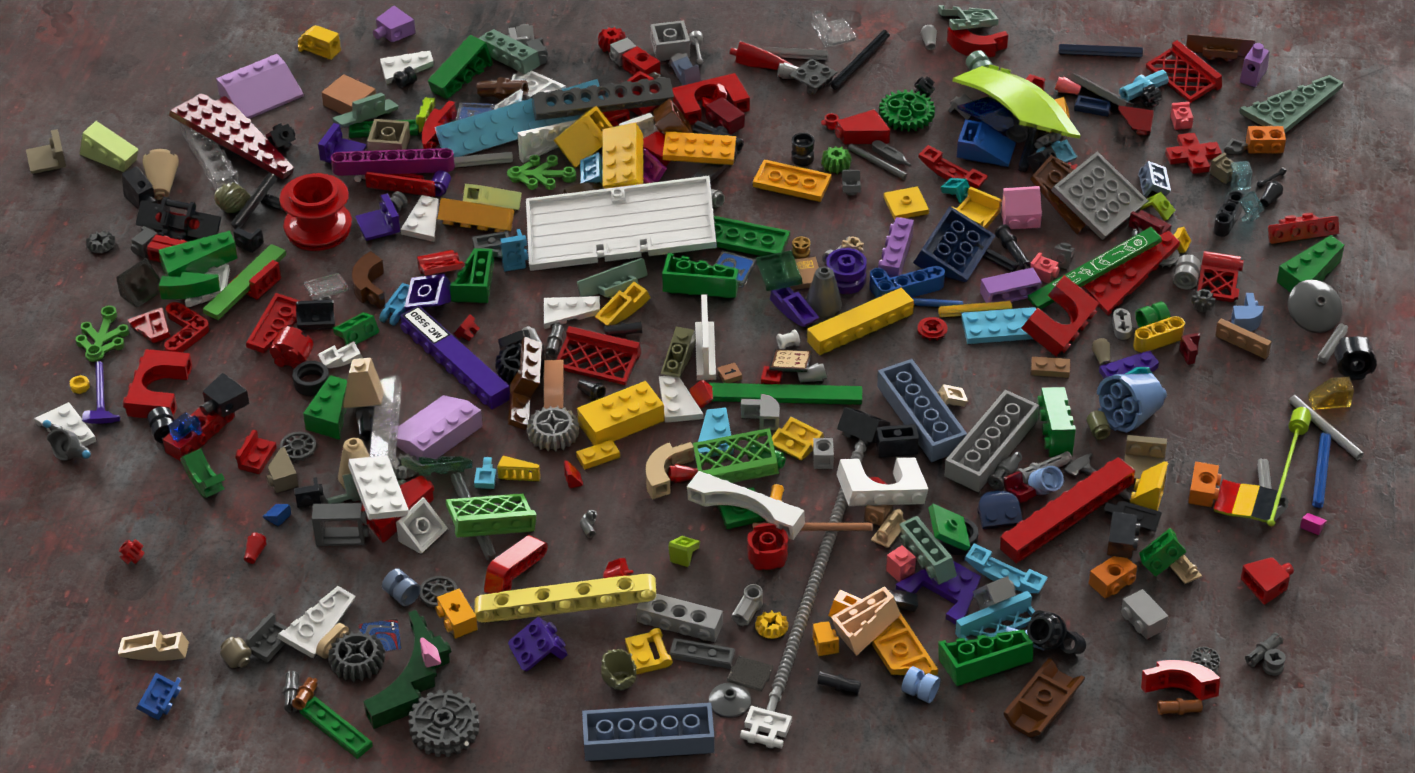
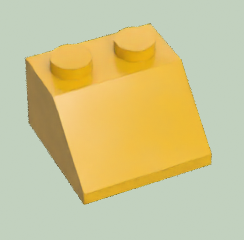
(1150, 487)

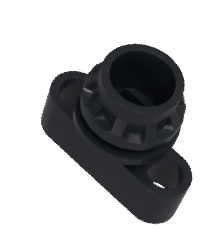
(1050, 632)

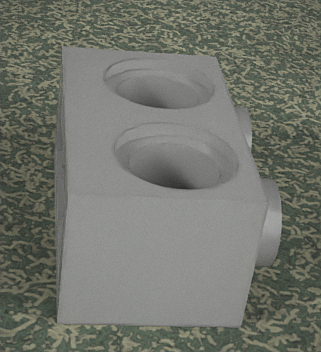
(994, 592)

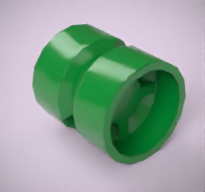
(1151, 314)

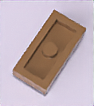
(1050, 367)

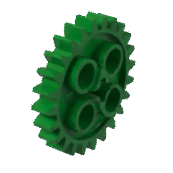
(907, 110)

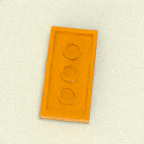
(699, 148)
(792, 180)

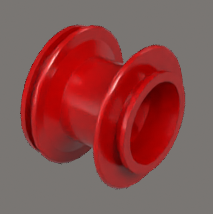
(316, 211)

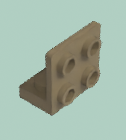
(48, 156)
(1144, 453)

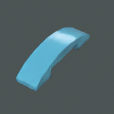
(994, 569)

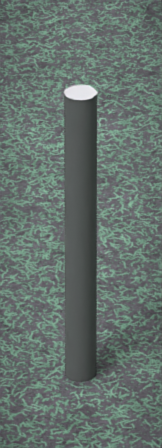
(877, 161)

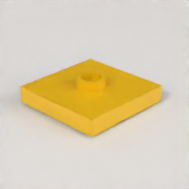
(906, 203)

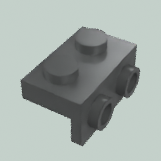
(264, 639)

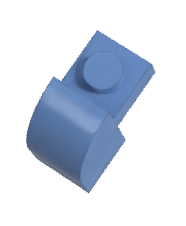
(1249, 315)

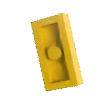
(598, 454)

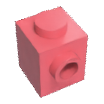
(901, 563)

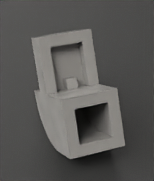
(765, 409)

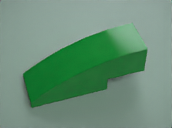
(188, 285)

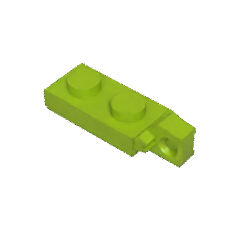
(425, 110)

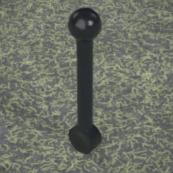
(1282, 171)

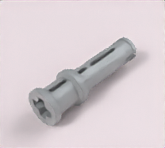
(1057, 461)

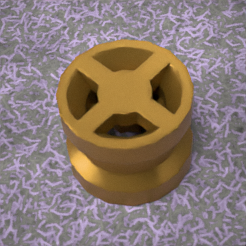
(801, 247)

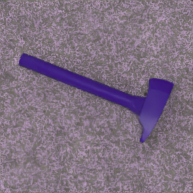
(100, 414)

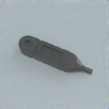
(889, 153)

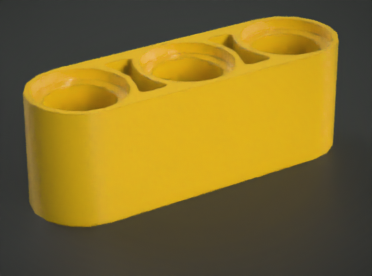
(1159, 334)

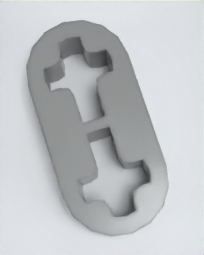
(1118, 324)

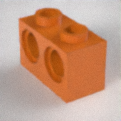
(1265, 139)

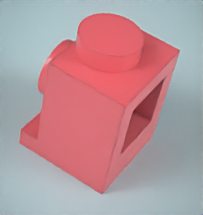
(1181, 115)
(1045, 268)

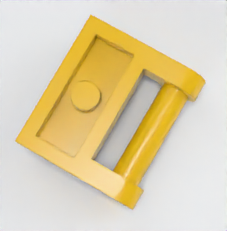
(642, 653)

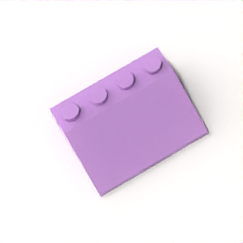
(260, 86)
(438, 427)

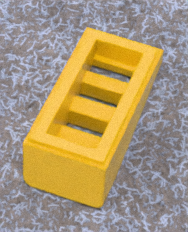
(513, 468)

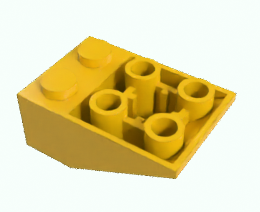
(583, 136)

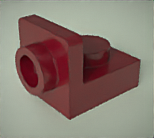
(1189, 347)

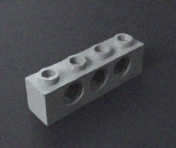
(681, 617)

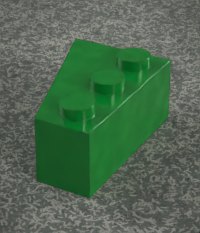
(475, 279)
(326, 410)

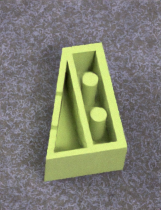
(107, 147)

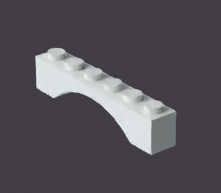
(711, 491)

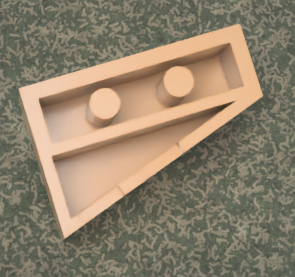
(866, 619)

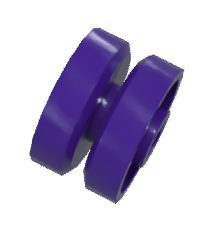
(849, 269)

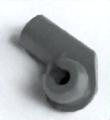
(587, 522)

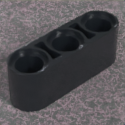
(1228, 214)

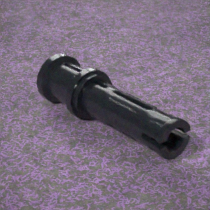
(1010, 242)

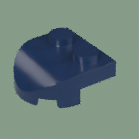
(999, 510)

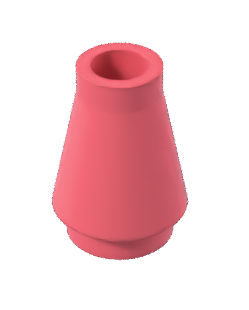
(1067, 86)

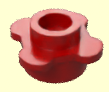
(830, 121)

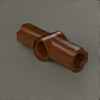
(501, 88)

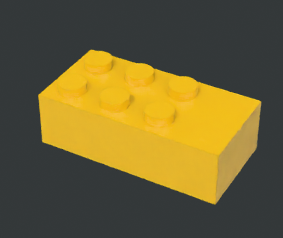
(622, 156)
(621, 413)

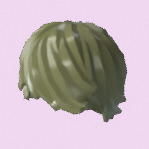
(231, 197)
(618, 669)

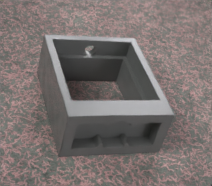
(339, 535)

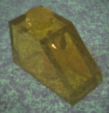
(1332, 394)

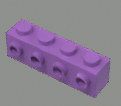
(897, 246)

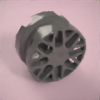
(1205, 659)

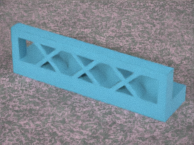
(994, 615)

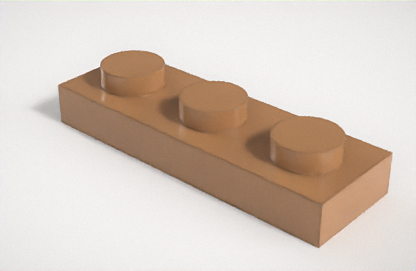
(1243, 338)

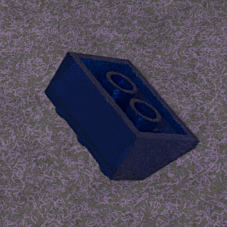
(989, 112)

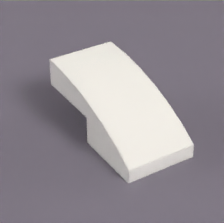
(335, 358)

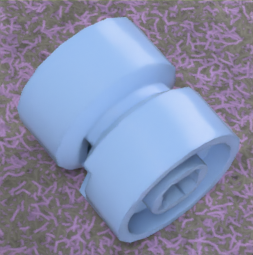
(1046, 480)
(918, 683)

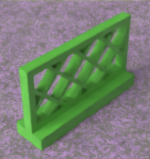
(738, 470)
(490, 523)

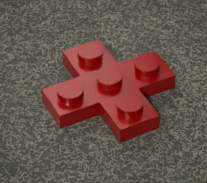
(1193, 153)

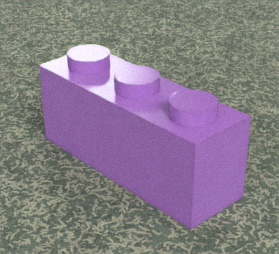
(1010, 286)

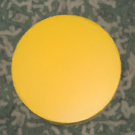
(79, 384)

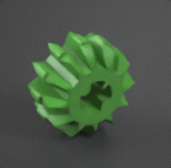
(836, 160)

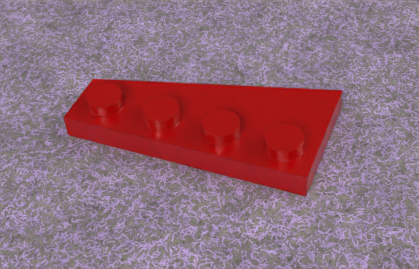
(278, 314)

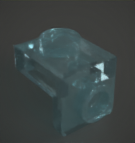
(1241, 175)

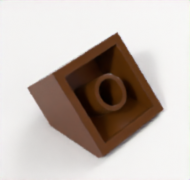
(670, 119)

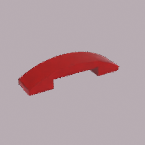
(933, 159)

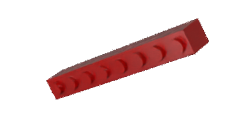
(1067, 509)

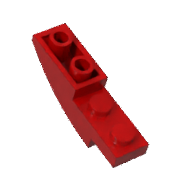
(435, 119)

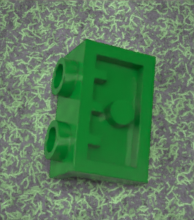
(357, 328)
(1162, 552)

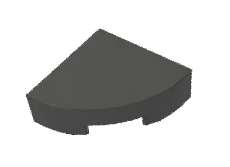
(1235, 147)

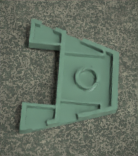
(969, 18)

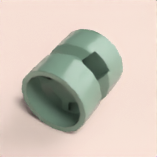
(977, 59)

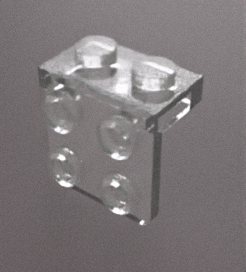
(832, 32)

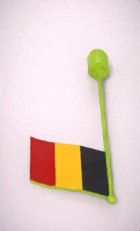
(1254, 500)

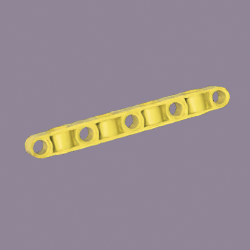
(565, 598)

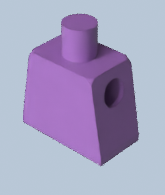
(394, 25)
(1257, 58)

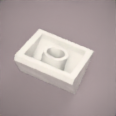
(420, 527)

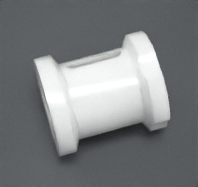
(788, 339)

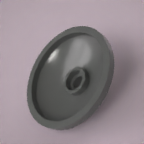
(1311, 314)

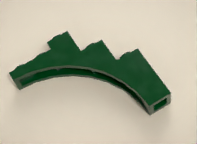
(404, 692)

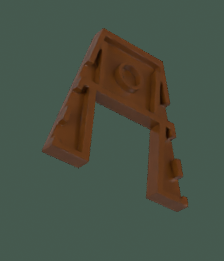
(1046, 177)

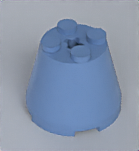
(1130, 399)

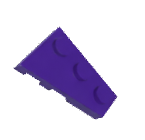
(1127, 364)

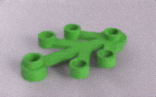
(540, 173)
(96, 351)

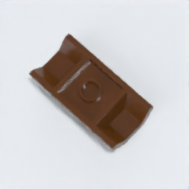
(1041, 699)

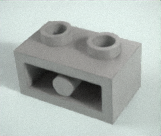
(1144, 614)

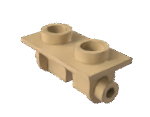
(889, 529)
(1185, 570)

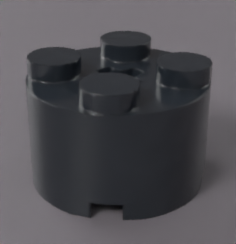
(1355, 357)

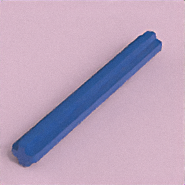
(1321, 470)

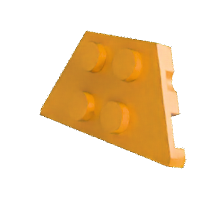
(902, 649)

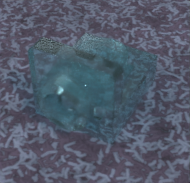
(1251, 206)

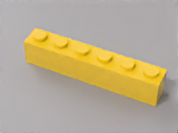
(860, 321)

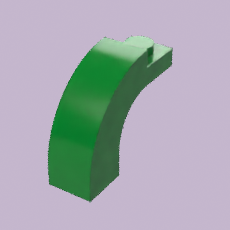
(201, 474)

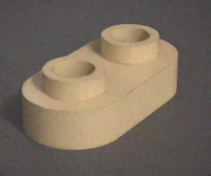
(325, 643)

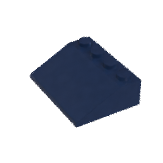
(954, 246)

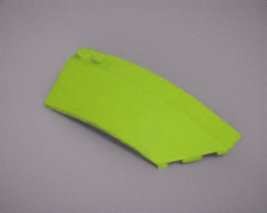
(1023, 98)

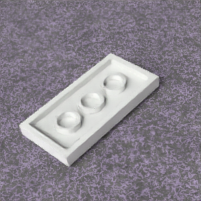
(378, 487)

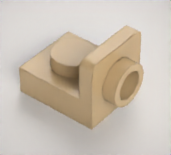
(952, 395)

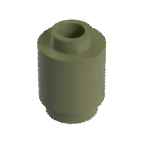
(1098, 425)

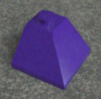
(428, 291)

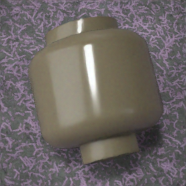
(235, 652)

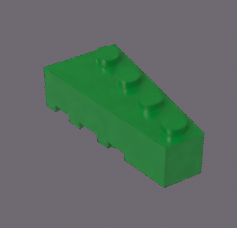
(460, 67)
(198, 255)
(1311, 263)
(699, 278)
(1057, 421)
(985, 655)

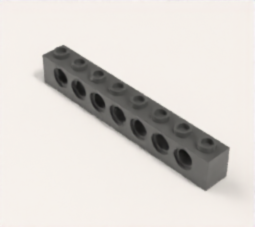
(612, 103)

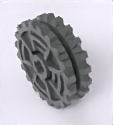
(443, 723)

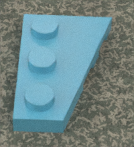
(715, 426)

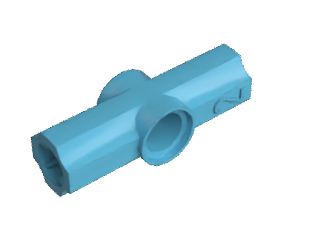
(1136, 88)

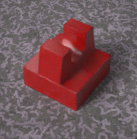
(465, 328)

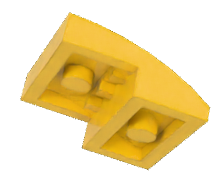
(796, 438)

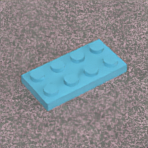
(996, 325)

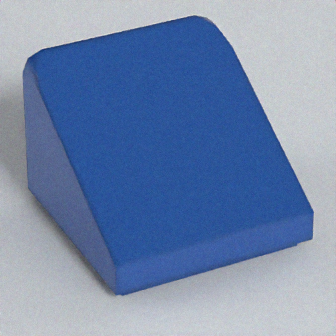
(278, 514)

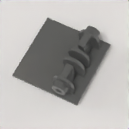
(814, 75)

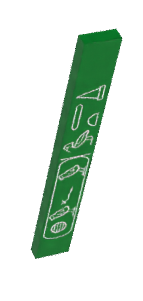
(1100, 265)

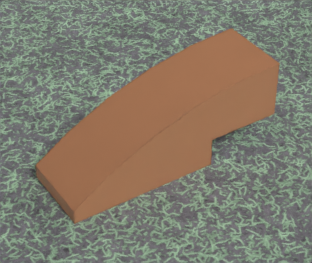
(553, 383)

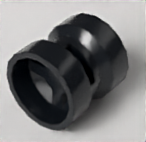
(404, 77)

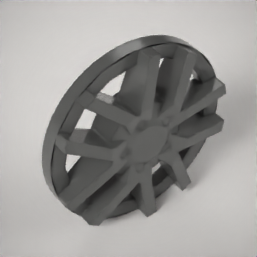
(299, 445)
(436, 589)

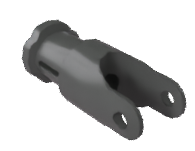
(1004, 469)

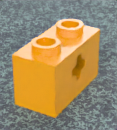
(456, 613)

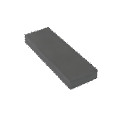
(702, 653)

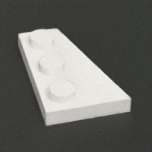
(418, 61)
(422, 219)
(566, 308)
(678, 401)
(69, 420)

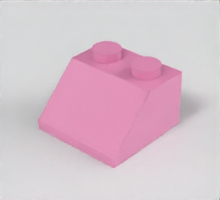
(1021, 207)

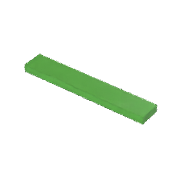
(240, 285)

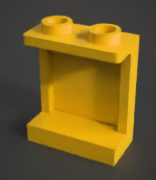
(980, 207)

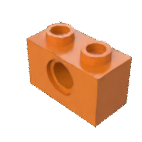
(1203, 484)
(1112, 576)

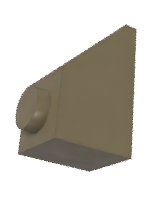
(281, 472)

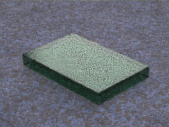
(779, 270)

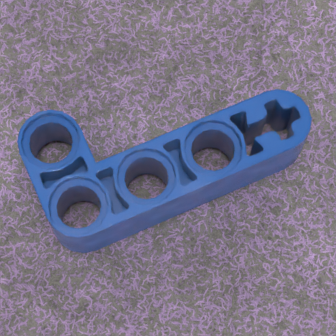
(913, 283)

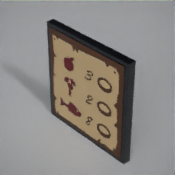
(790, 360)

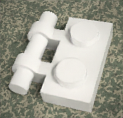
(768, 722)

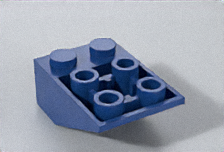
(984, 144)

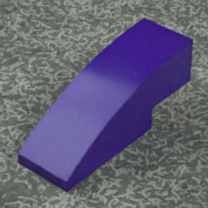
(793, 306)

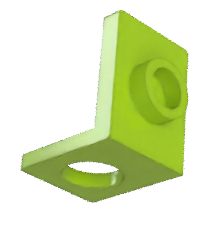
(1161, 205)

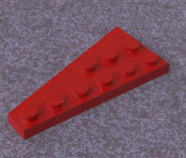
(1123, 280)

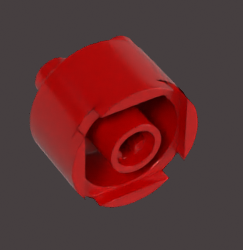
(291, 347)
(767, 547)

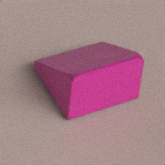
(1312, 523)

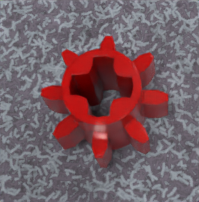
(131, 551)

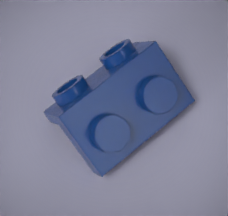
(157, 696)

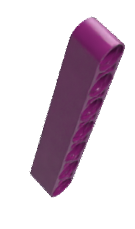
(392, 161)

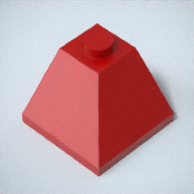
(1138, 119)

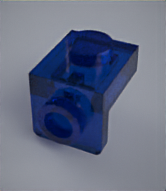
(184, 425)

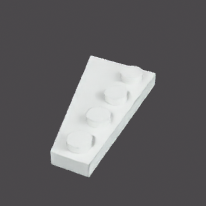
(539, 140)
(317, 621)

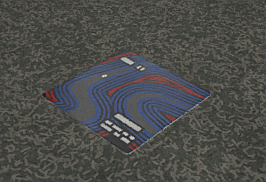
(386, 631)

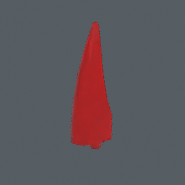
(756, 57)

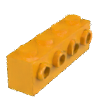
(475, 214)

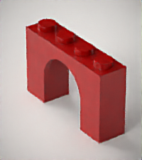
(688, 95)
(1056, 336)
(155, 366)

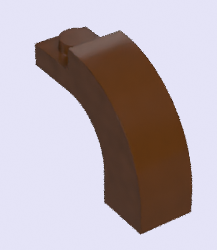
(363, 273)

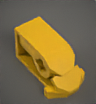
(320, 42)

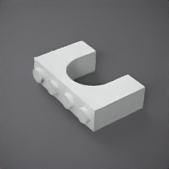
(861, 490)

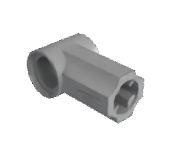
(748, 605)

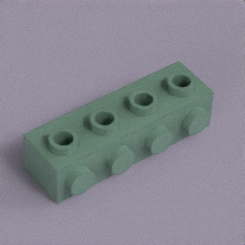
(511, 51)
(927, 550)

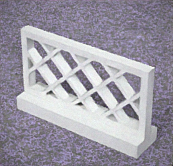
(705, 345)

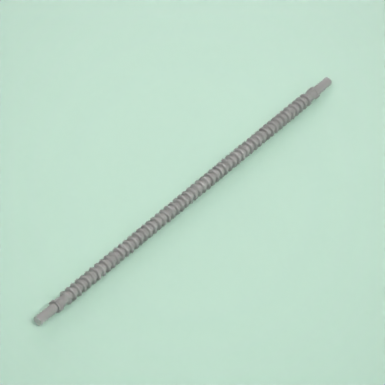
(810, 593)

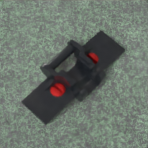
(175, 224)

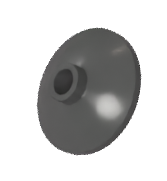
(730, 700)

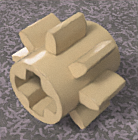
(854, 243)

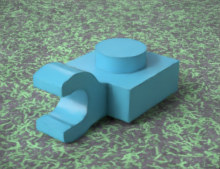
(485, 476)

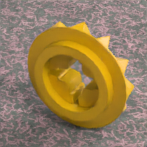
(775, 630)

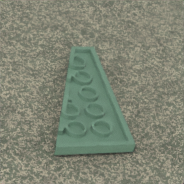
(1292, 106)

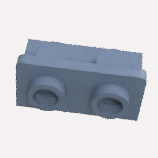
(1154, 178)

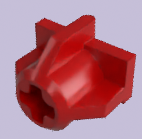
(617, 568)

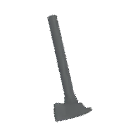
(1083, 465)

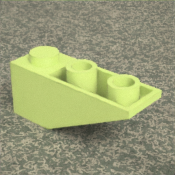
(492, 196)

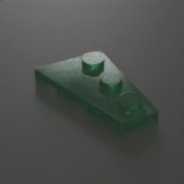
(426, 466)

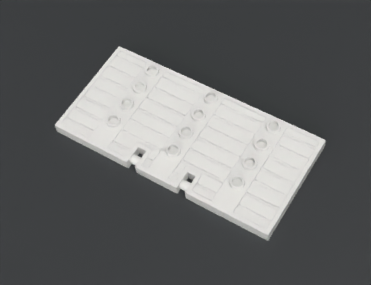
(620, 223)

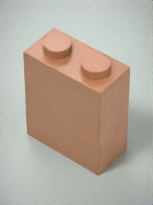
(343, 92)

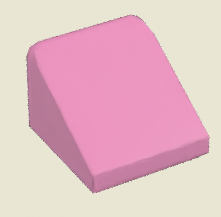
(429, 653)

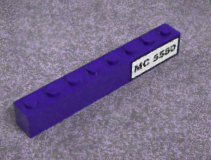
(455, 357)

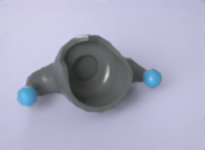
(65, 443)

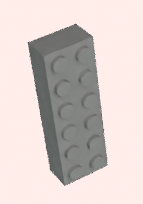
(991, 440)

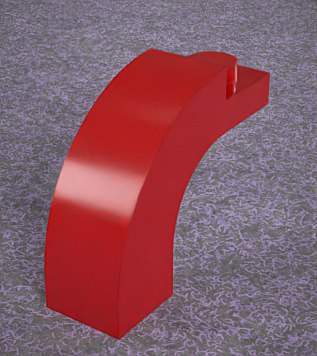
(967, 42)
(1183, 675)

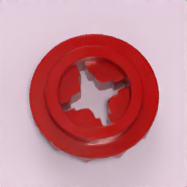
(932, 323)

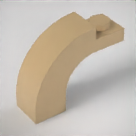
(658, 464)

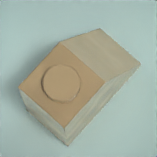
(363, 385)

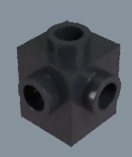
(281, 136)

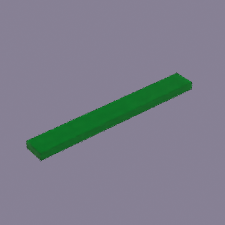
(788, 393)

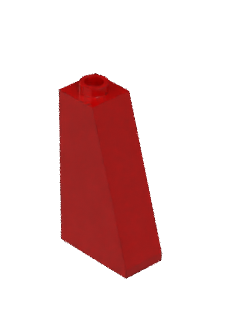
(412, 493)

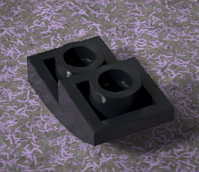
(904, 599)

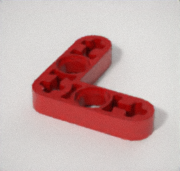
(176, 342)

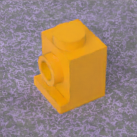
(841, 602)
(825, 639)

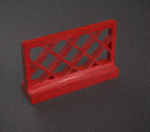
(1194, 65)
(602, 344)

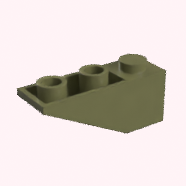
(679, 352)

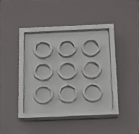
(1099, 195)

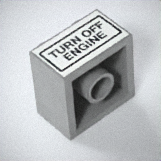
(669, 39)

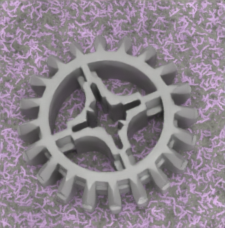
(564, 429)

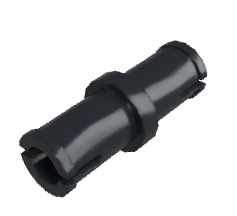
(623, 329)
(839, 682)

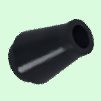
(1271, 193)
(593, 389)

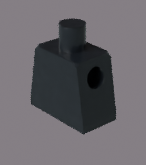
(137, 187)
(224, 397)

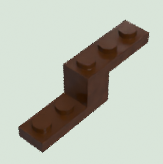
(525, 383)

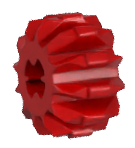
(609, 36)

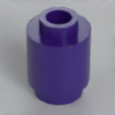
(442, 181)

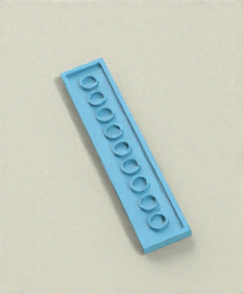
(497, 125)

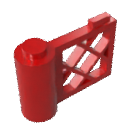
(439, 262)
(1220, 266)

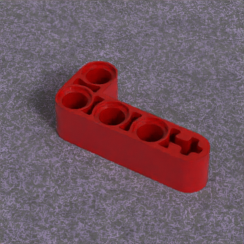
(513, 563)

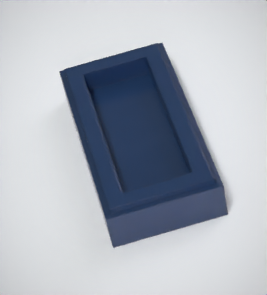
(1093, 106)

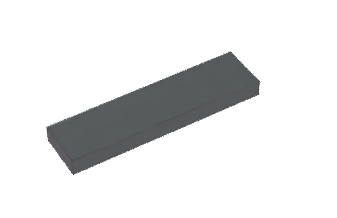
(1100, 90)

